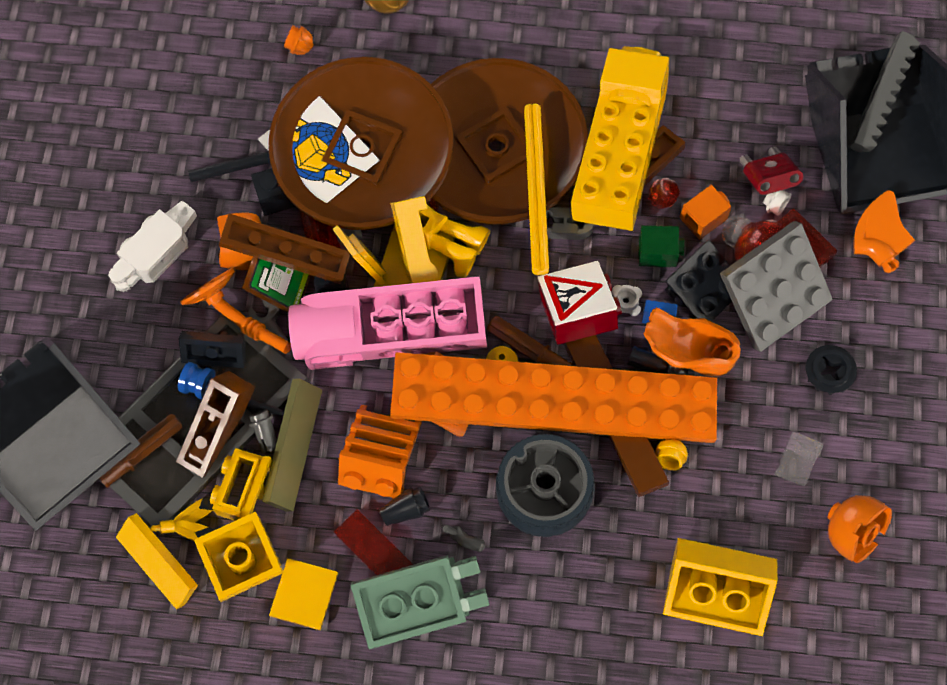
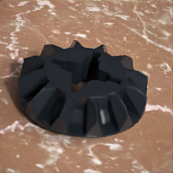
(832, 356)

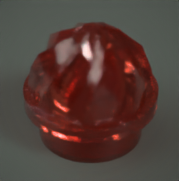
(663, 193)

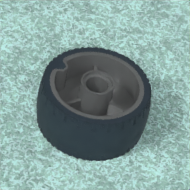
(545, 510)

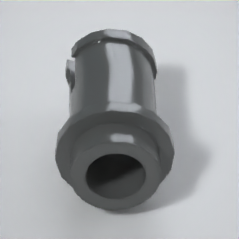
(264, 430)

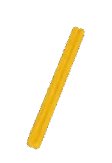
(536, 190)

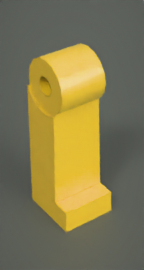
(412, 239)

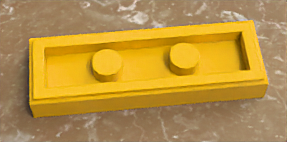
(156, 561)

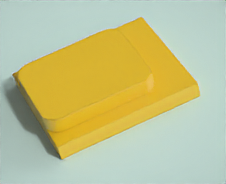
(362, 255)
(303, 594)

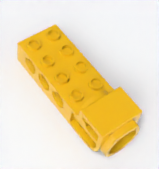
(621, 138)

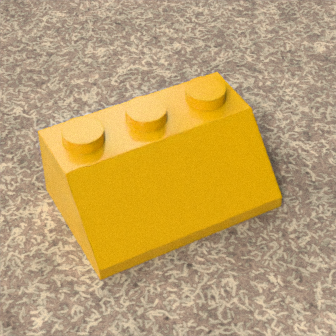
(720, 586)

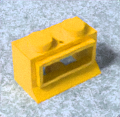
(252, 491)

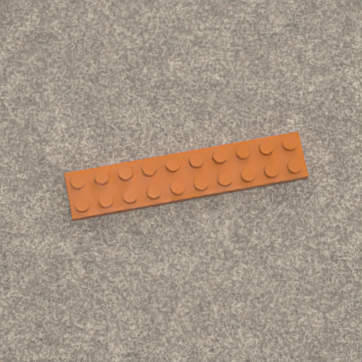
(554, 397)

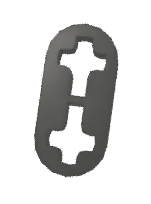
(565, 227)

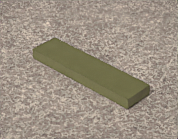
(292, 445)

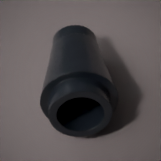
(405, 507)

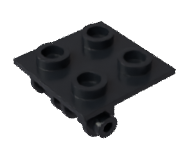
(700, 283)

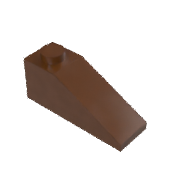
(214, 421)

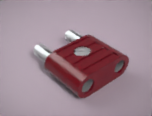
(771, 172)

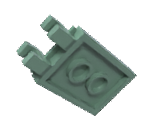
(416, 599)

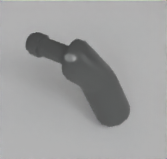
(464, 539)

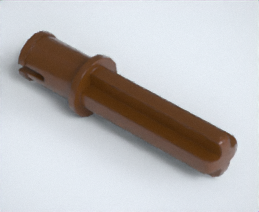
(524, 343)
(148, 443)

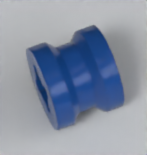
(195, 379)

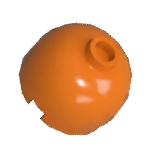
(856, 525)

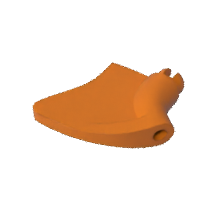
(882, 233)

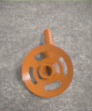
(212, 294)

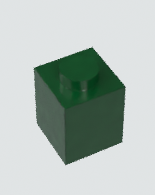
(660, 246)

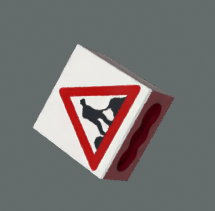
(579, 302)

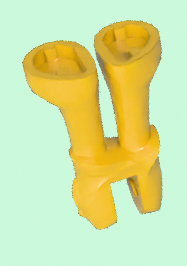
(462, 256)

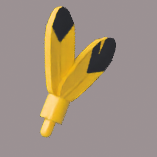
(186, 522)

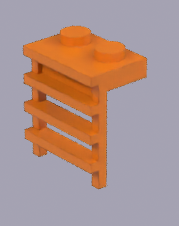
(374, 465)

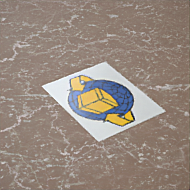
(310, 144)

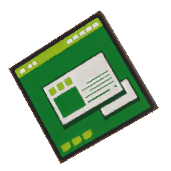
(276, 283)

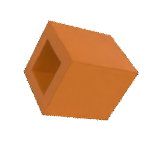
(705, 211)

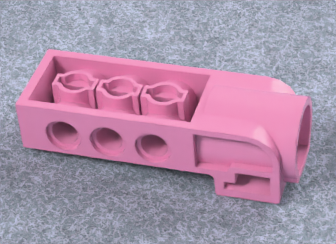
(383, 320)

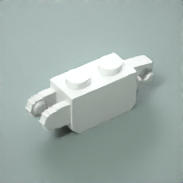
(153, 247)

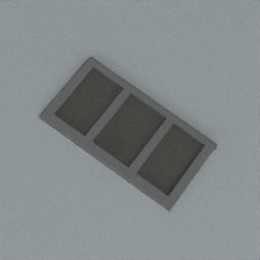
(160, 485)

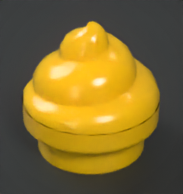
(671, 454)

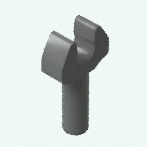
(270, 319)

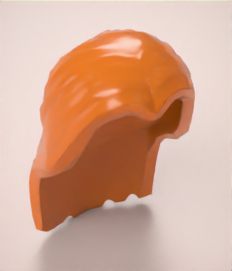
(692, 343)

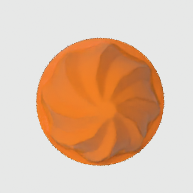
(299, 40)

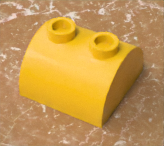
(238, 556)

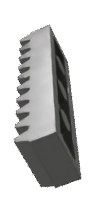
(883, 92)

